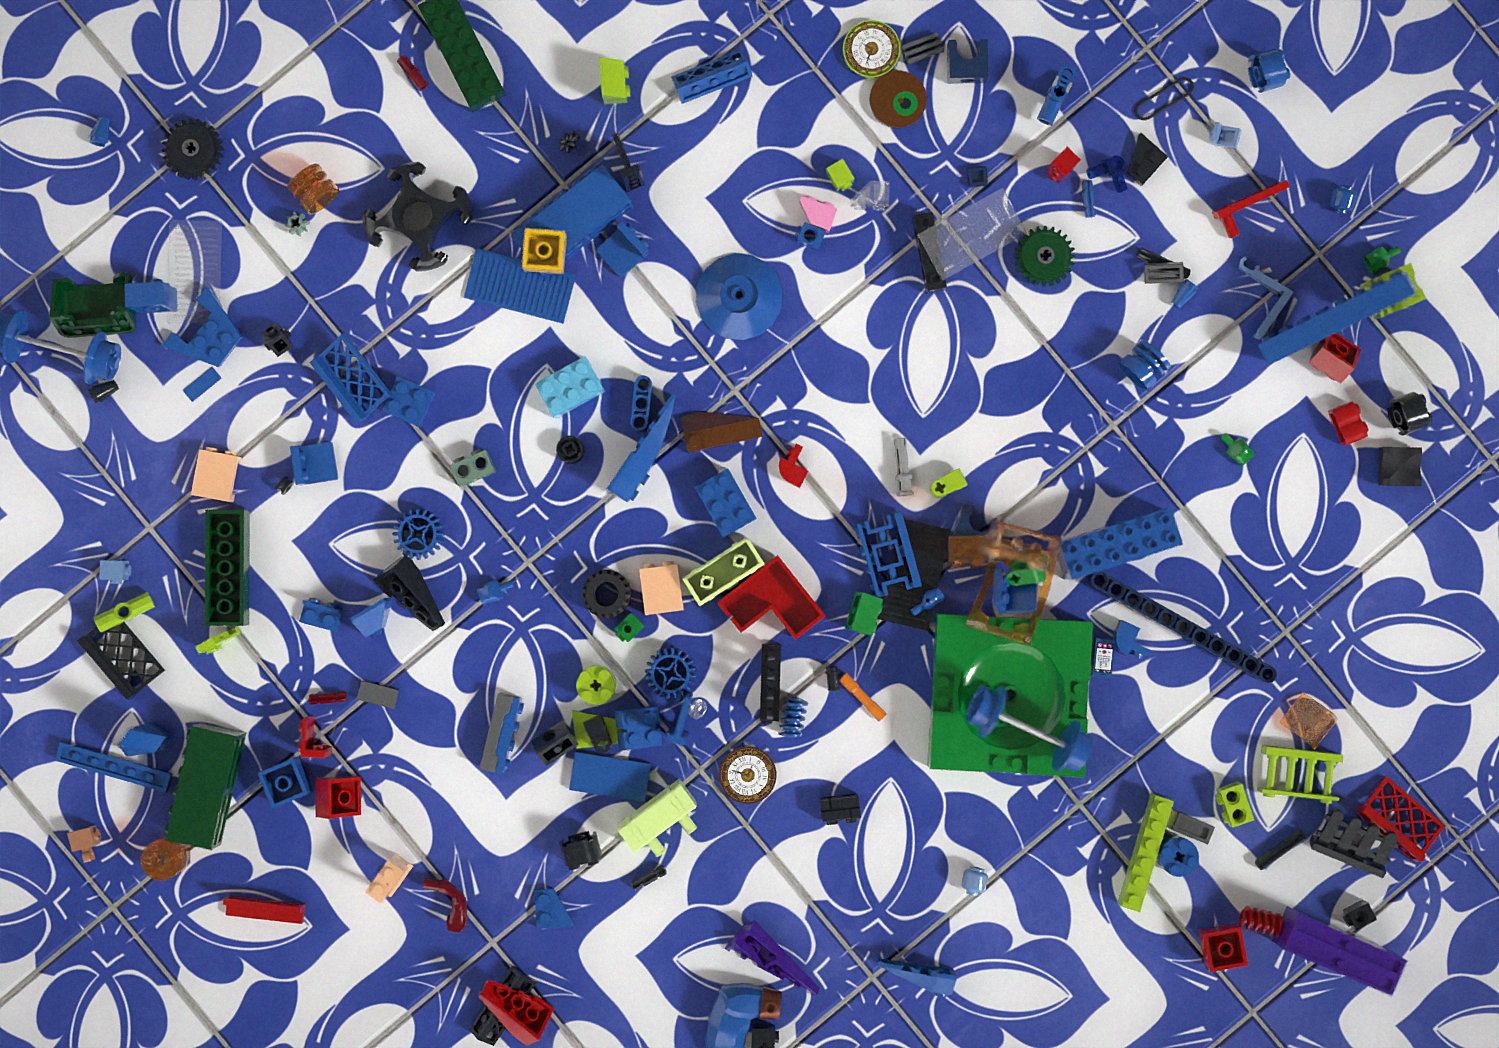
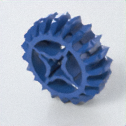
(413, 527)
(654, 666)

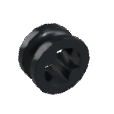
(284, 485)

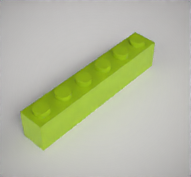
(1145, 852)

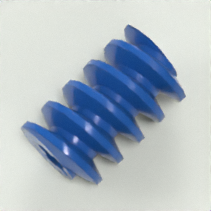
(793, 717)

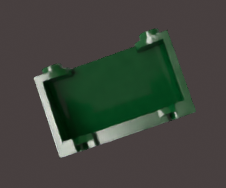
(91, 308)

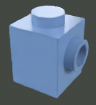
(114, 571)

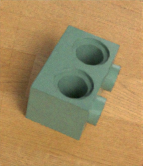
(474, 472)

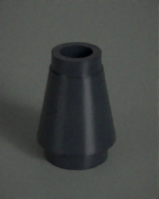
(103, 390)

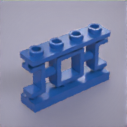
(902, 551)

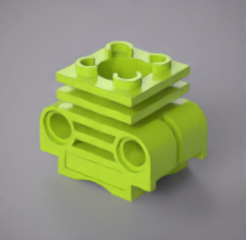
(1419, 296)

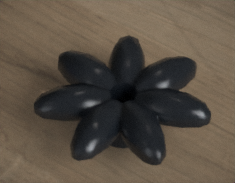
(569, 141)

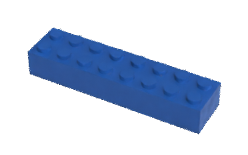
(1338, 317)

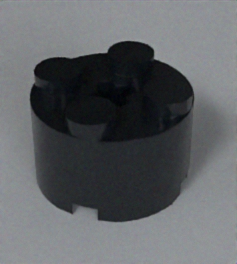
(1409, 413)
(580, 850)

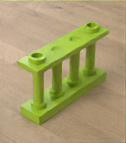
(1292, 756)

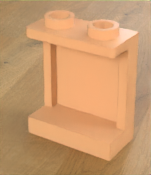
(215, 474)
(661, 588)

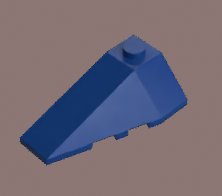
(144, 739)

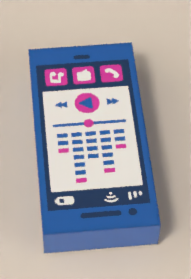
(1103, 657)

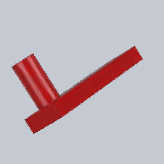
(1225, 212)

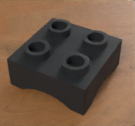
(1399, 466)

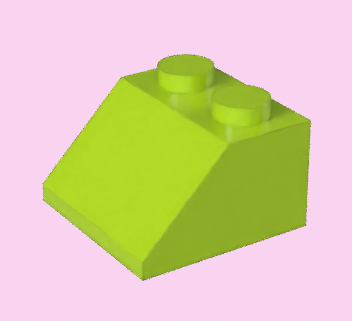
(613, 80)

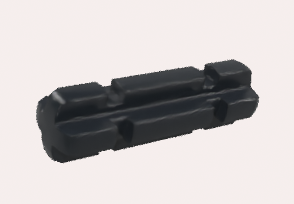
(648, 878)

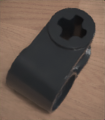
(597, 730)

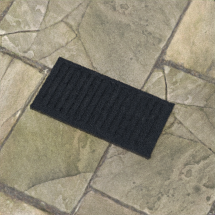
(929, 549)

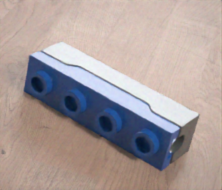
(501, 732)

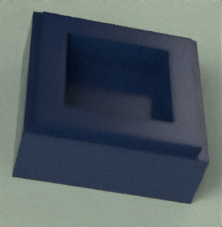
(977, 177)

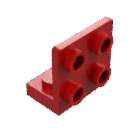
(306, 746)

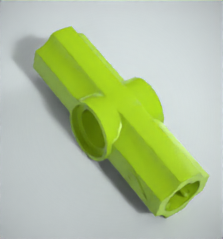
(112, 617)

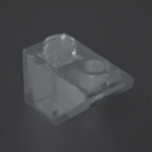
(873, 195)

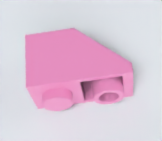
(818, 213)

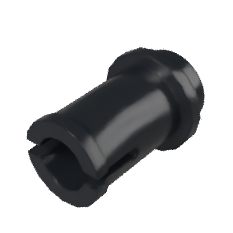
(832, 678)

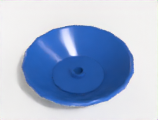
(742, 316)

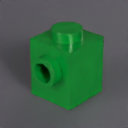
(628, 628)

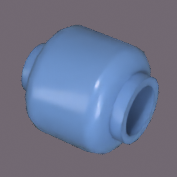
(974, 880)

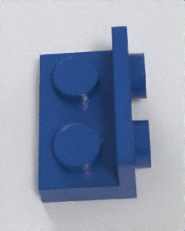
(321, 615)

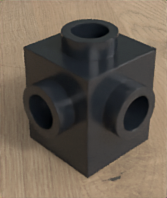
(277, 339)

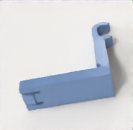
(1272, 286)

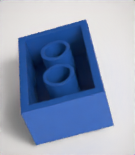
(725, 503)

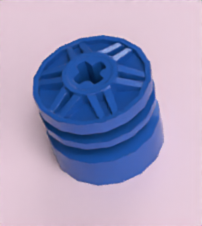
(1147, 361)

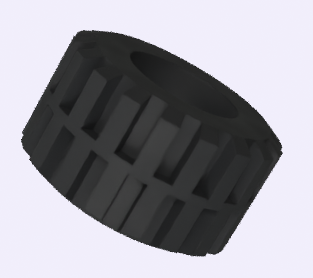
(596, 607)

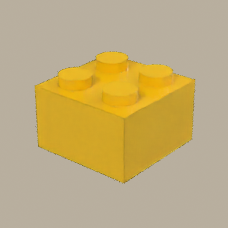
(544, 251)

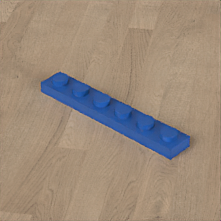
(113, 766)

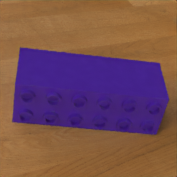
(1340, 951)

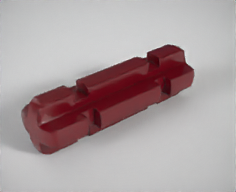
(331, 697)

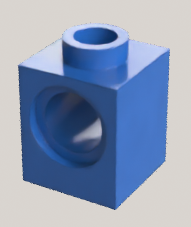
(816, 242)

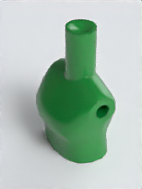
(1379, 258)
(1238, 449)

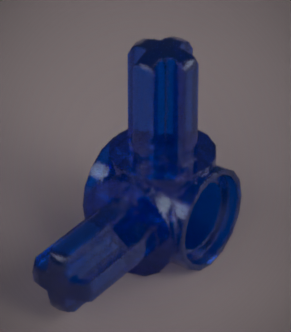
(1105, 168)

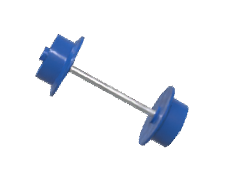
(100, 359)
(1071, 748)

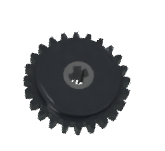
(206, 152)

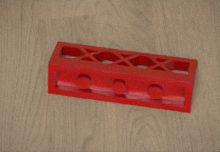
(264, 909)

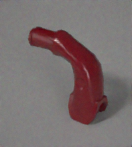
(458, 917)

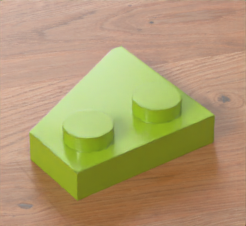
(214, 643)

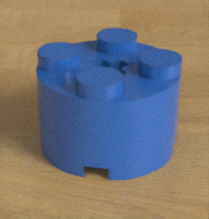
(1268, 70)
(1187, 860)

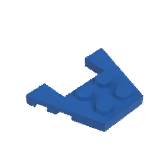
(215, 337)

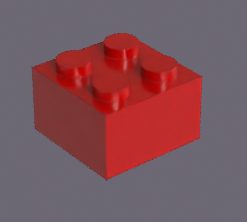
(1223, 947)

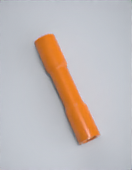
(853, 687)

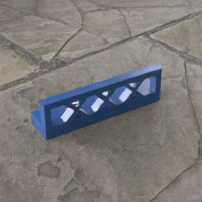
(713, 78)

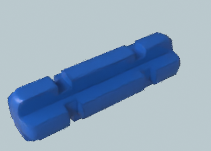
(1088, 199)

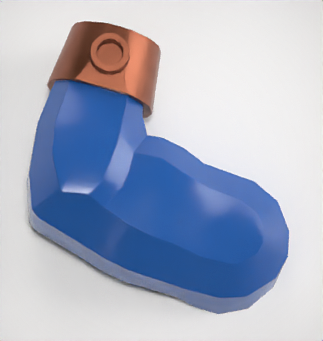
(734, 1009)

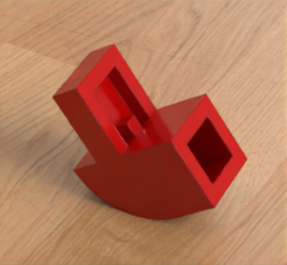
(789, 470)

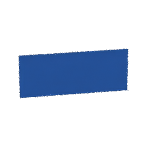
(202, 384)

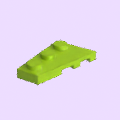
(581, 734)

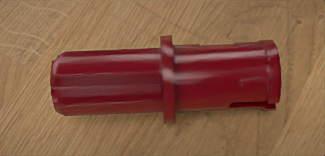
(412, 72)

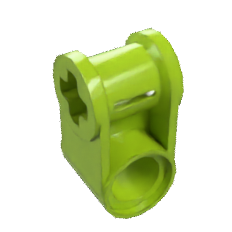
(951, 482)

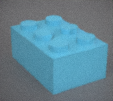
(570, 387)

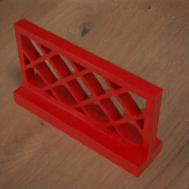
(1406, 845)

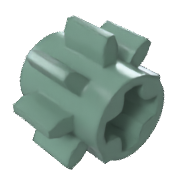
(291, 220)

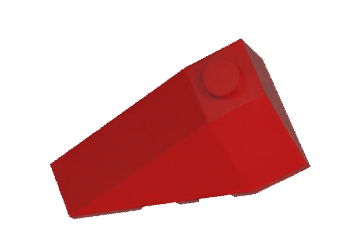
(520, 1013)

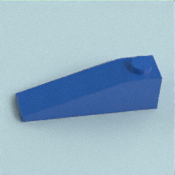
(932, 978)

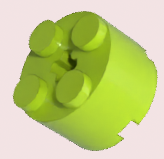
(587, 678)

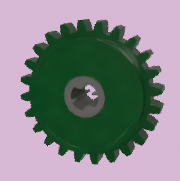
(1054, 246)

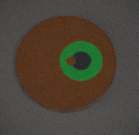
(898, 99)

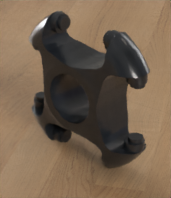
(424, 238)

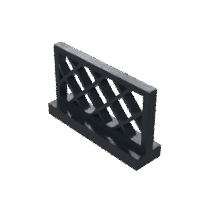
(111, 670)

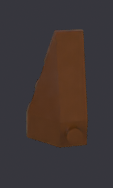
(713, 430)

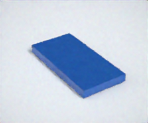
(610, 776)

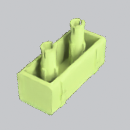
(723, 571)
(657, 816)

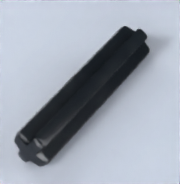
(1152, 257)
(1280, 849)

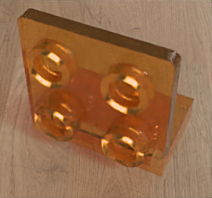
(966, 551)
(1309, 720)

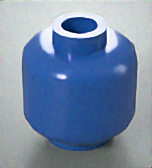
(1343, 199)

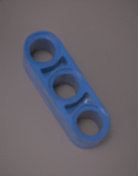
(641, 394)

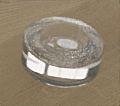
(697, 709)

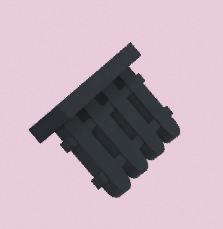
(631, 175)
(770, 682)
(1374, 863)

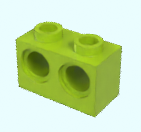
(1238, 802)

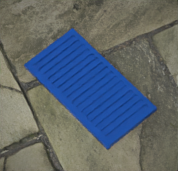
(505, 284)

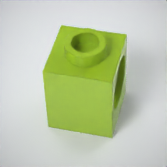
(840, 175)

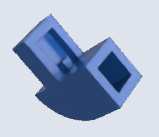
(1124, 640)

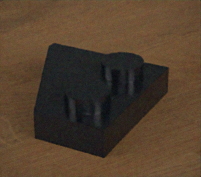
(1145, 160)

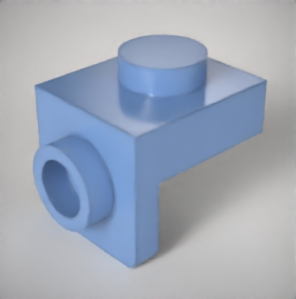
(1225, 136)

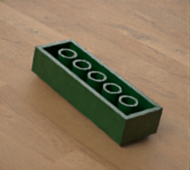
(462, 52)
(227, 567)

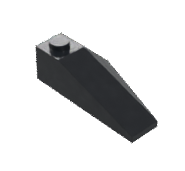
(408, 586)

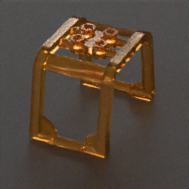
(1015, 551)

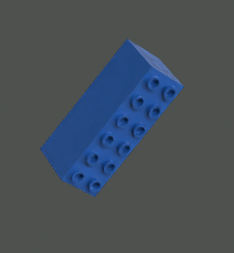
(581, 211)
(1118, 543)

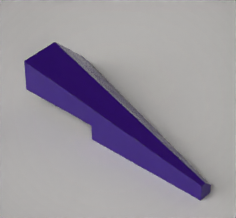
(758, 946)

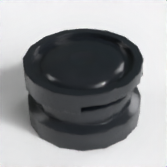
(570, 449)

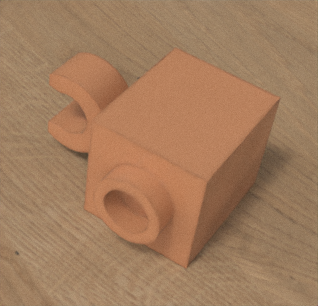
(84, 840)

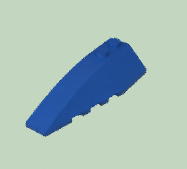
(638, 463)

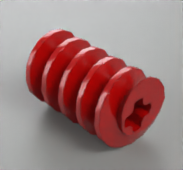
(1261, 919)

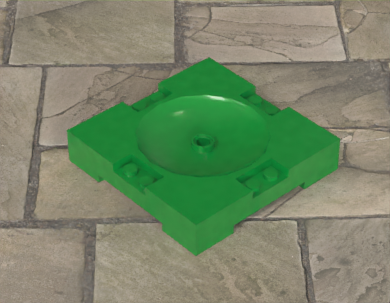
(1047, 684)

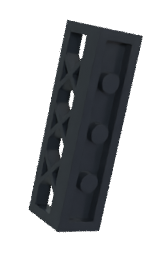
(487, 1020)

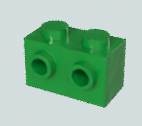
(864, 613)

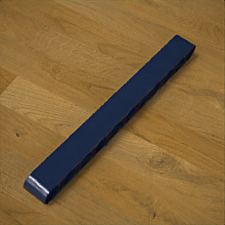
(1190, 631)

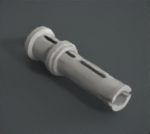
(903, 477)

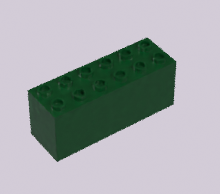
(205, 786)

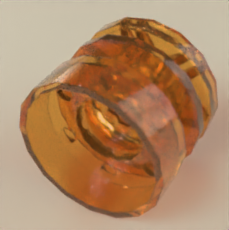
(313, 189)
(175, 861)

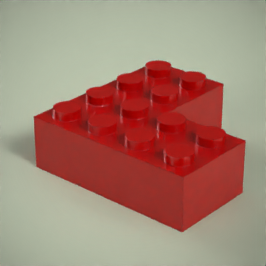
(776, 590)

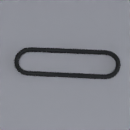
(1159, 92)

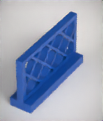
(342, 387)
(677, 735)

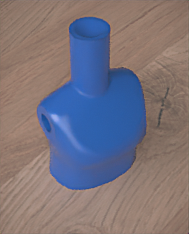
(493, 591)
(930, 600)

